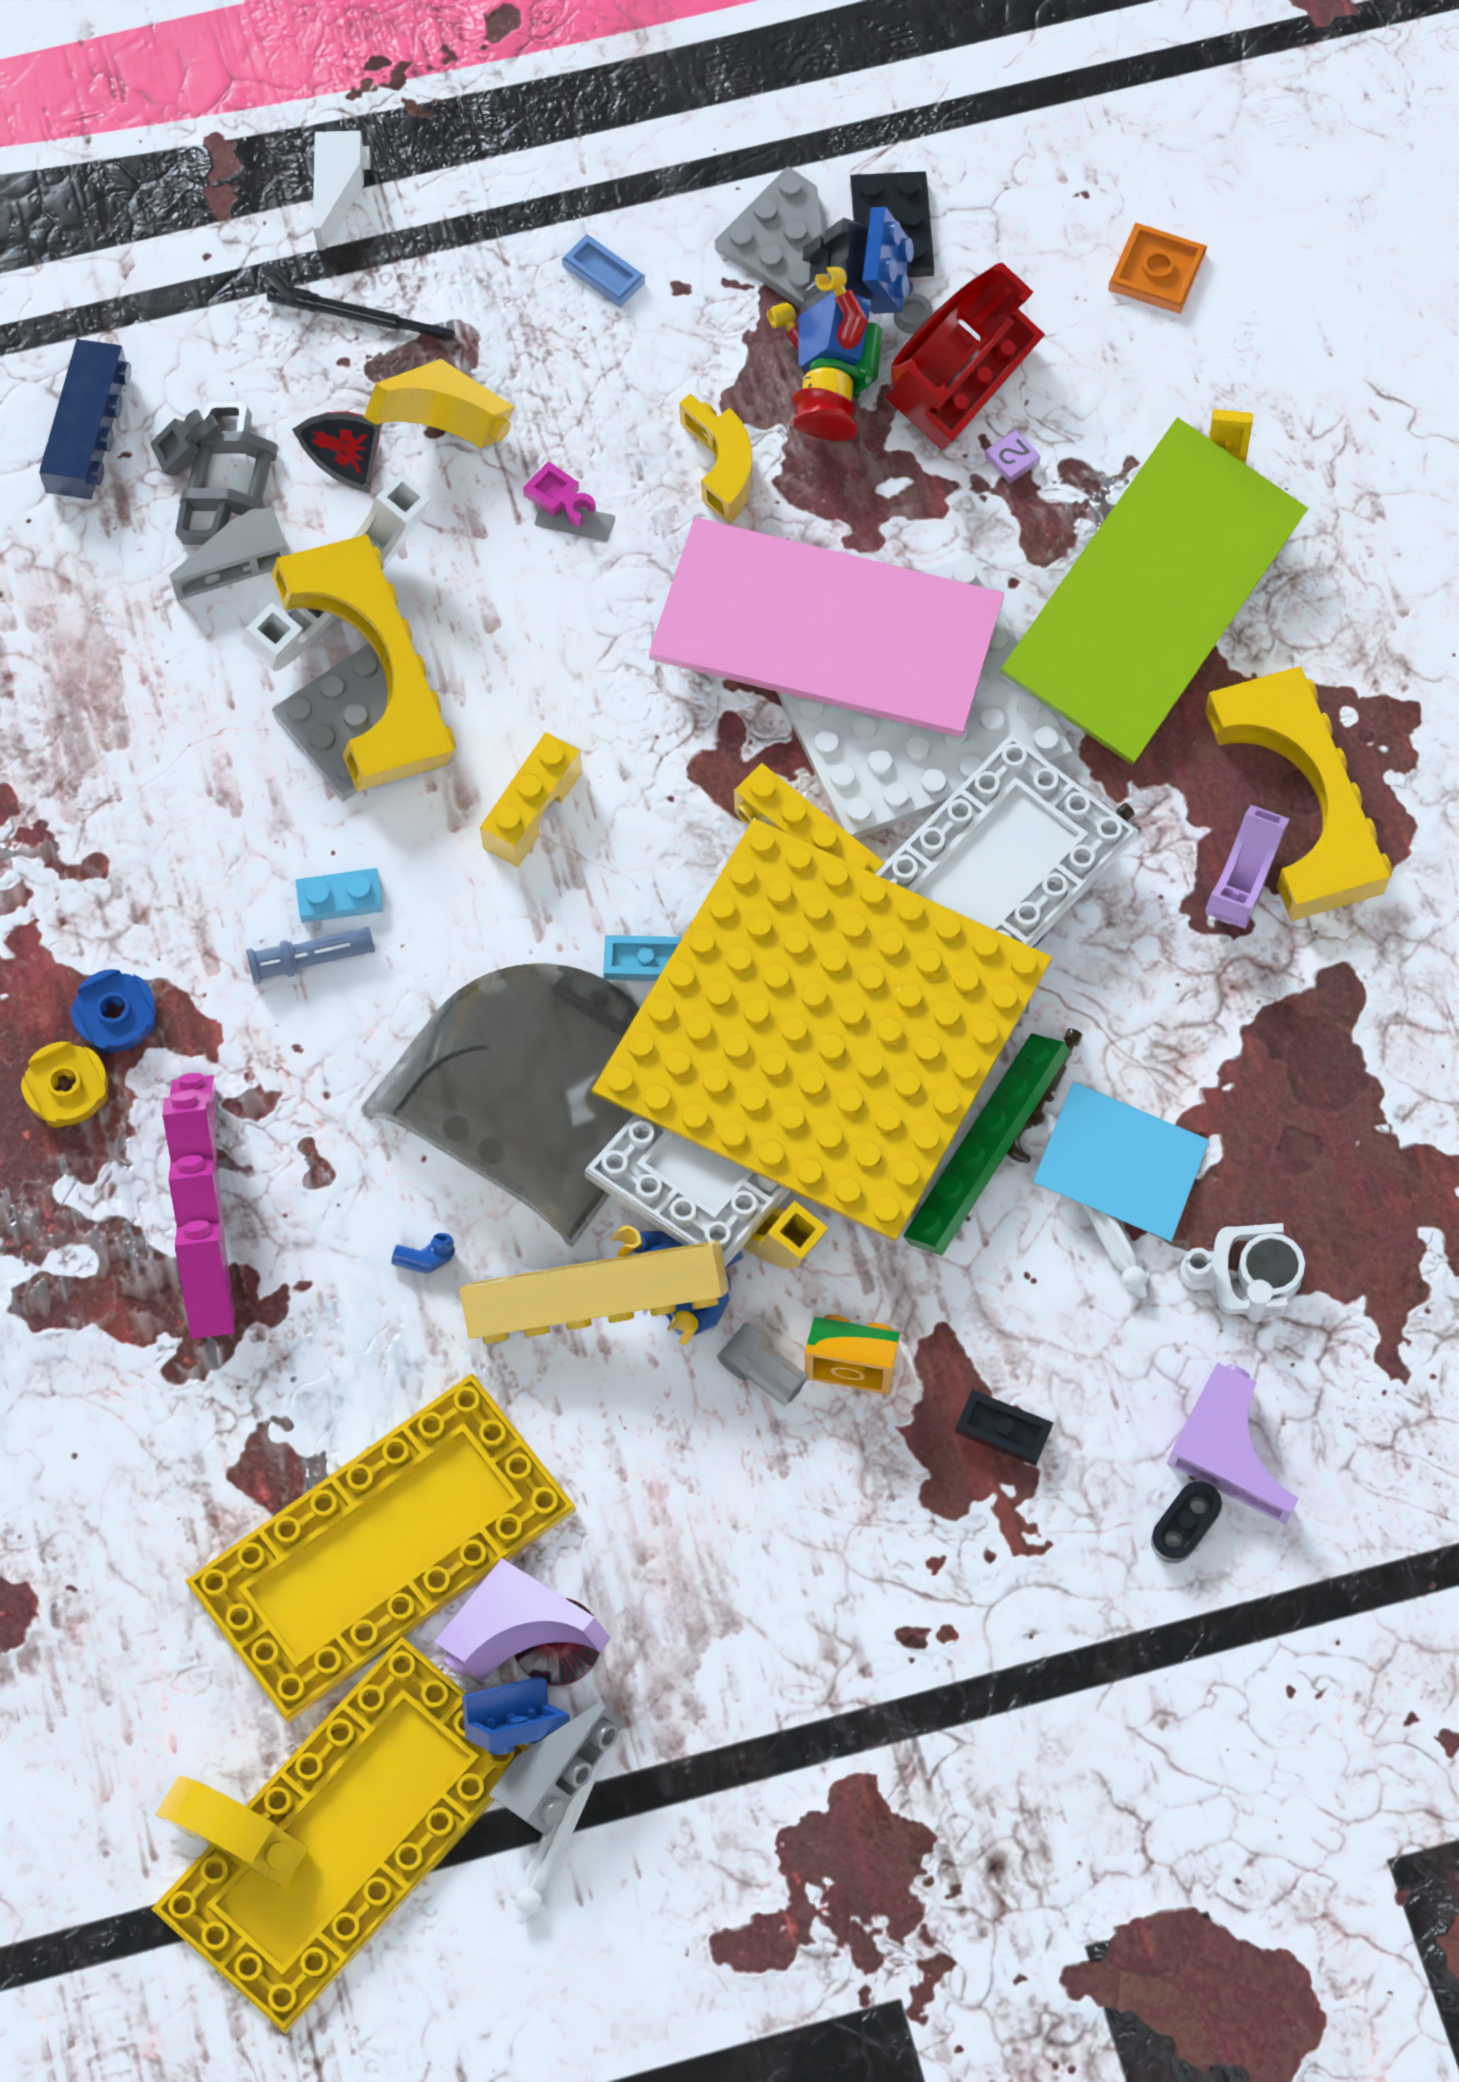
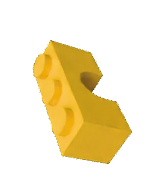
(516, 817)

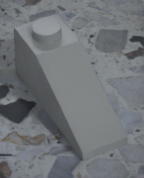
(235, 553)

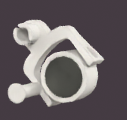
(1267, 1271)

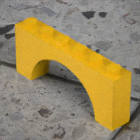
(350, 584)
(1284, 717)

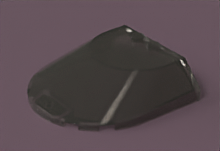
(509, 1085)

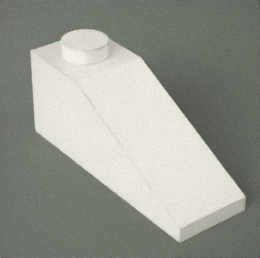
(337, 180)

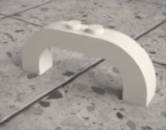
(283, 635)

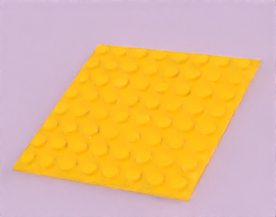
(823, 1028)

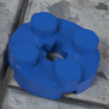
(116, 1034)

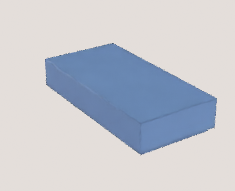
(603, 270)

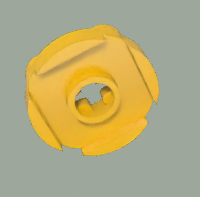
(67, 1107)

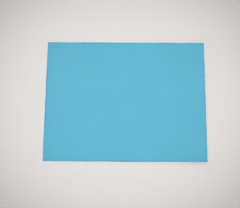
(1121, 1161)

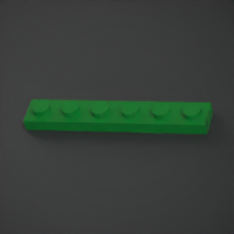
(986, 1144)

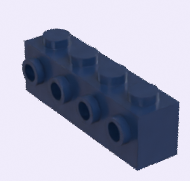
(85, 419)

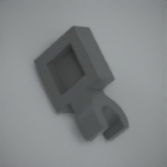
(177, 444)

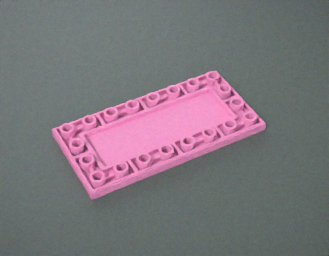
(827, 626)

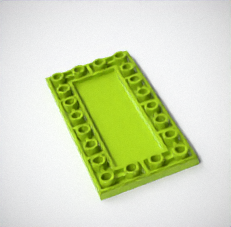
(1153, 590)

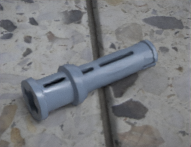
(359, 940)

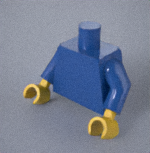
(685, 1319)

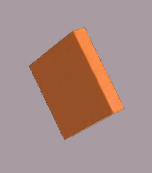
(1157, 268)

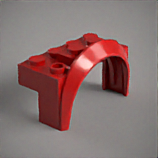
(944, 346)

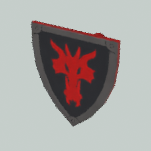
(342, 446)

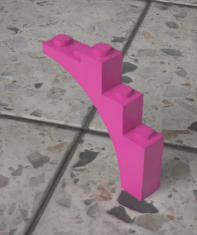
(197, 1205)

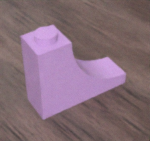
(1219, 1448)
(508, 1617)

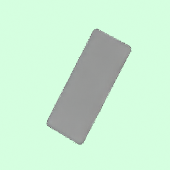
(595, 525)

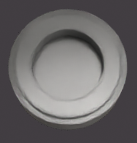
(914, 313)

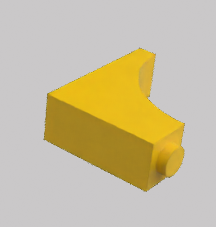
(444, 400)

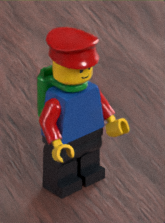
(832, 333)

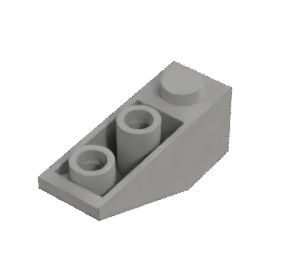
(553, 1770)

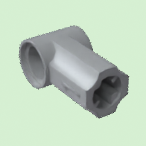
(753, 1357)

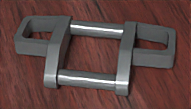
(224, 499)

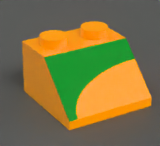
(851, 1354)

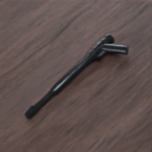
(284, 293)

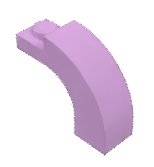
(1247, 867)

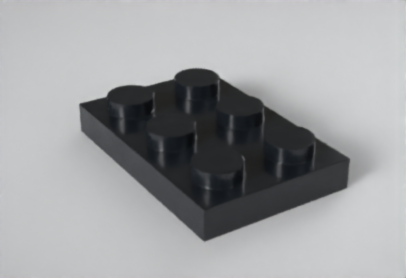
(907, 201)

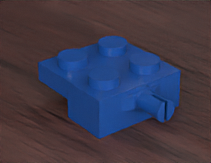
(887, 262)

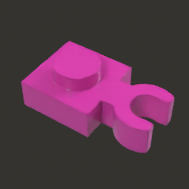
(555, 491)

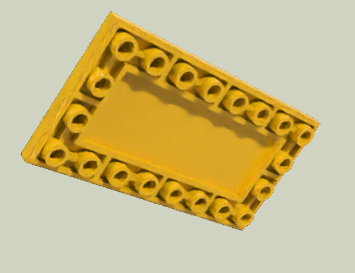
(380, 1547)
(378, 1805)

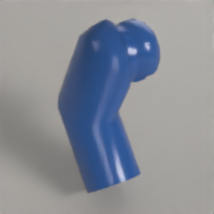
(427, 1259)

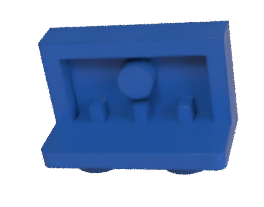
(510, 1715)

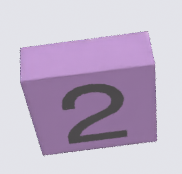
(1012, 456)

